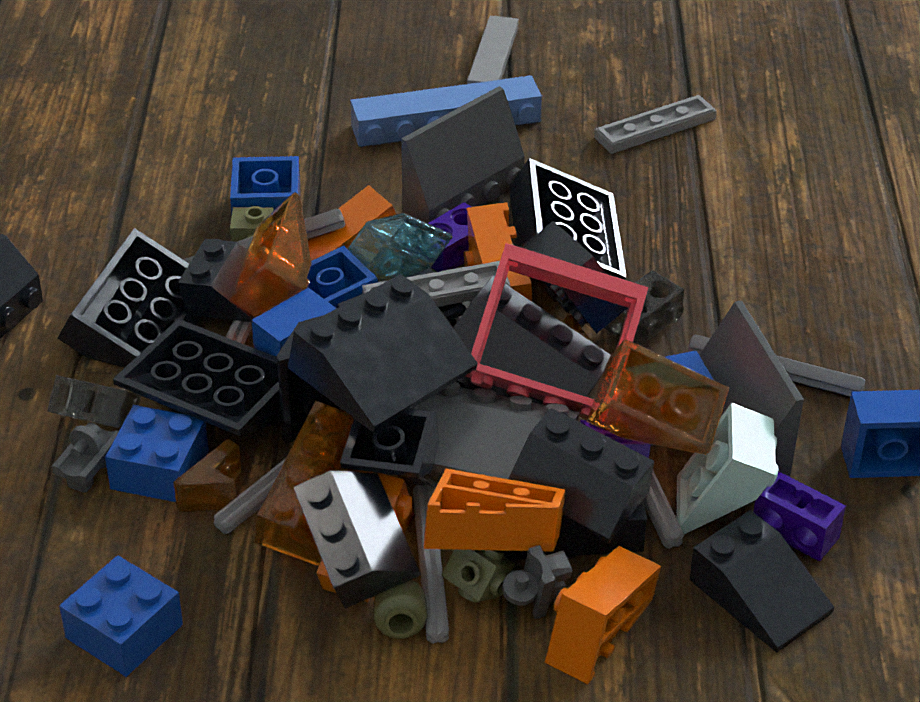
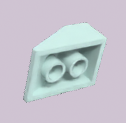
(731, 473)

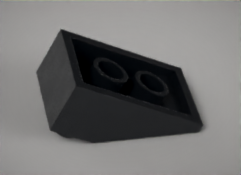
(759, 581)

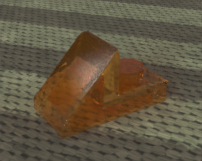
(210, 481)

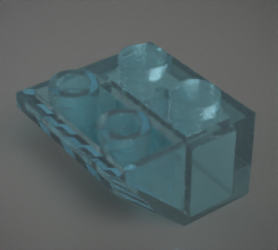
(398, 245)

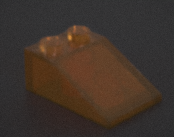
(275, 261)
(657, 401)

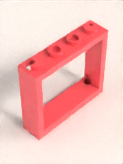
(566, 276)

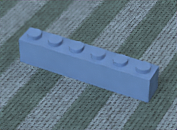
(397, 115)

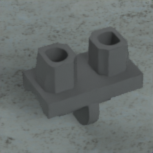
(84, 456)
(539, 581)

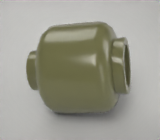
(400, 610)

